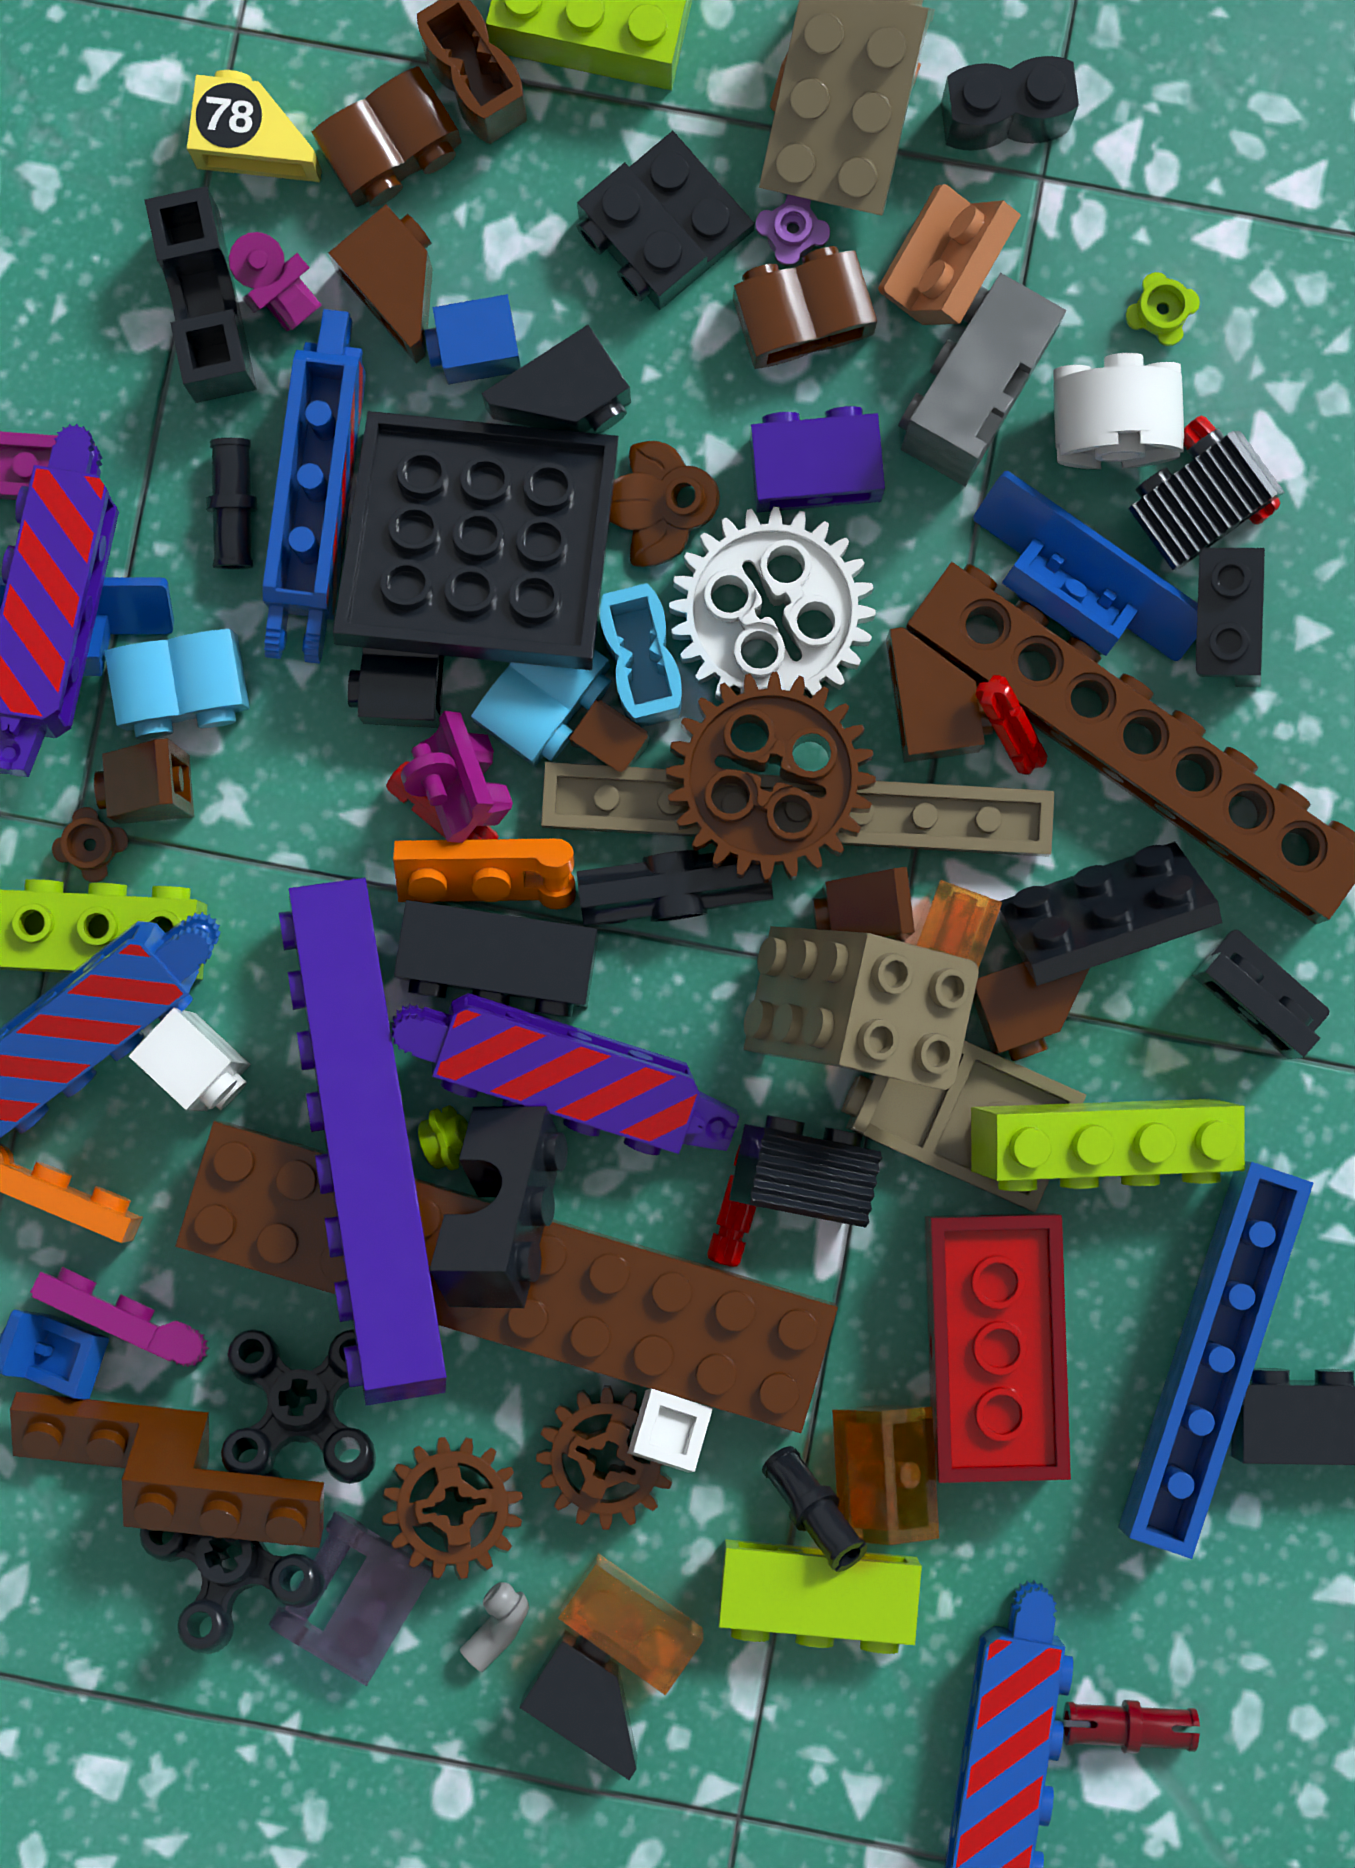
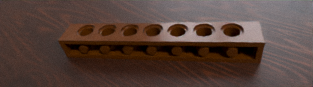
(1151, 778)

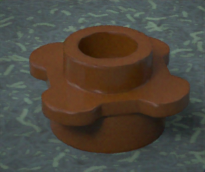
(72, 849)

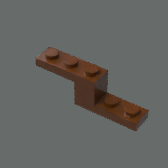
(166, 1469)

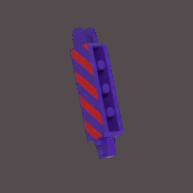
(51, 596)
(569, 1070)

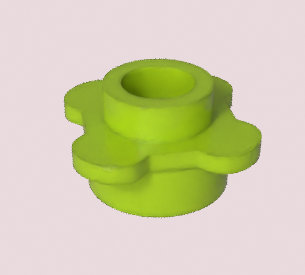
(1178, 299)
(443, 1137)

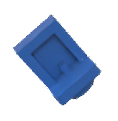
(51, 1352)

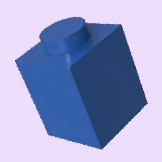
(473, 340)

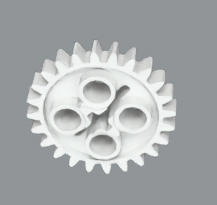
(823, 586)

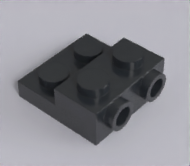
(662, 221)

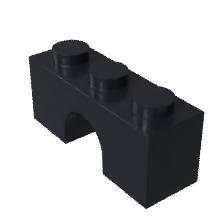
(202, 293)
(496, 1252)

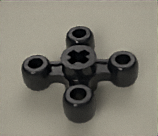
(283, 1393)
(222, 1585)

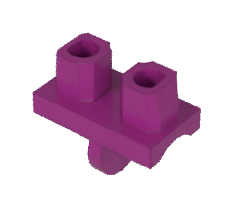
(260, 265)
(451, 774)

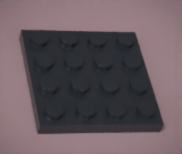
(477, 541)

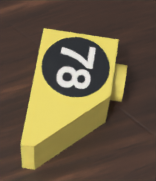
(245, 131)

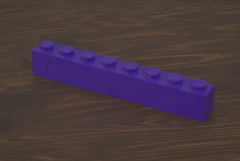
(366, 1144)

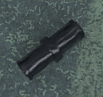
(231, 503)
(814, 1509)

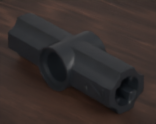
(667, 888)

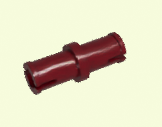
(1131, 1726)

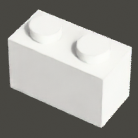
(191, 1062)

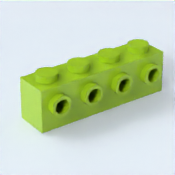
(63, 930)
(1107, 1140)

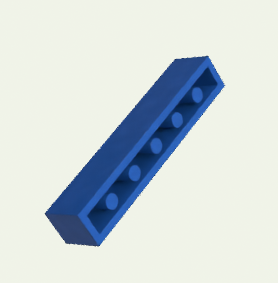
(1214, 1358)

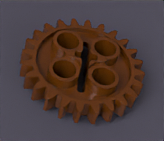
(788, 722)

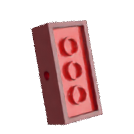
(997, 1347)

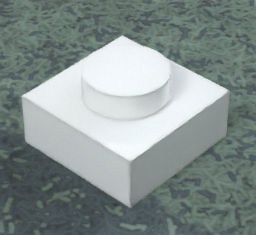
(670, 1430)

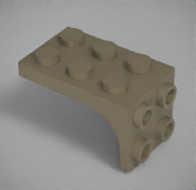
(845, 100)
(861, 1004)
(937, 1123)

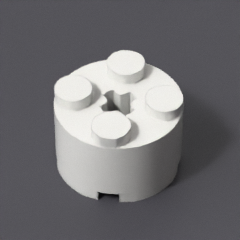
(1118, 413)

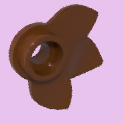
(649, 503)

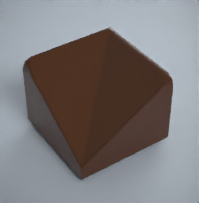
(610, 736)

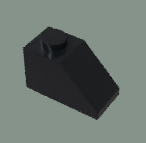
(563, 389)
(585, 1702)

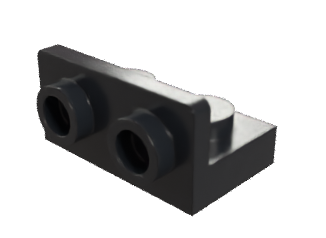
(1230, 614)
(1263, 995)

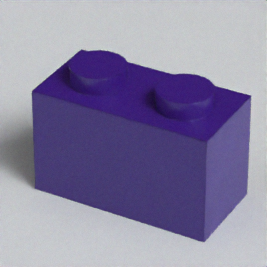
(817, 460)

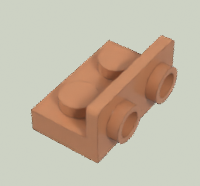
(947, 256)

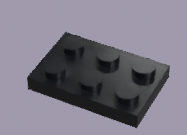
(1108, 912)

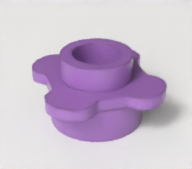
(790, 246)

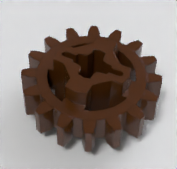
(577, 1446)
(448, 1479)

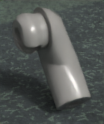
(499, 1631)

